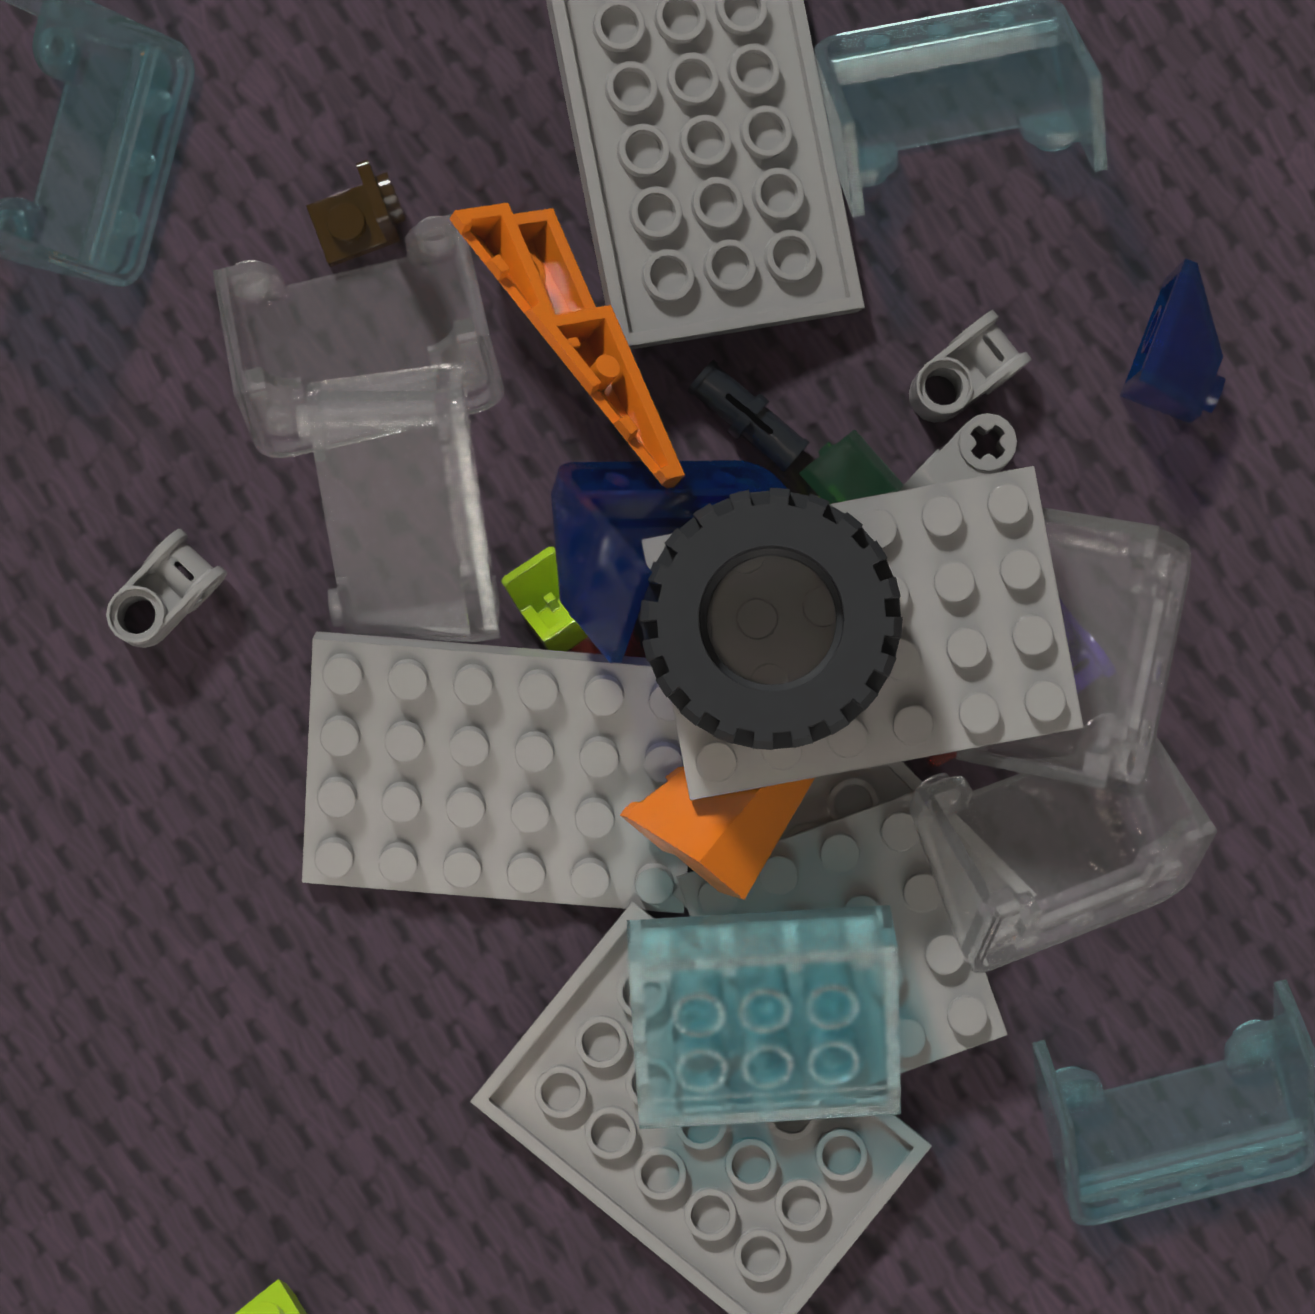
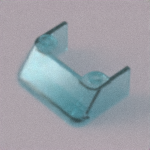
(956, 81)
(106, 146)
(1187, 1129)

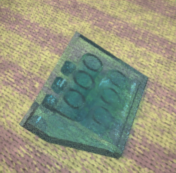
(765, 1016)

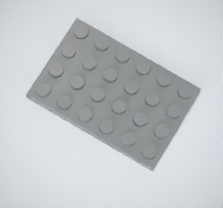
(705, 165)
(976, 651)
(486, 772)
(732, 1207)

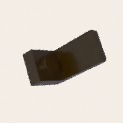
(358, 218)

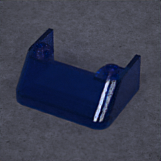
(599, 530)

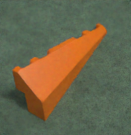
(543, 278)
(719, 835)

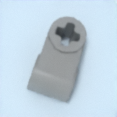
(974, 364)
(957, 461)
(165, 588)

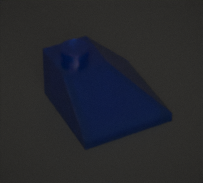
(1178, 351)

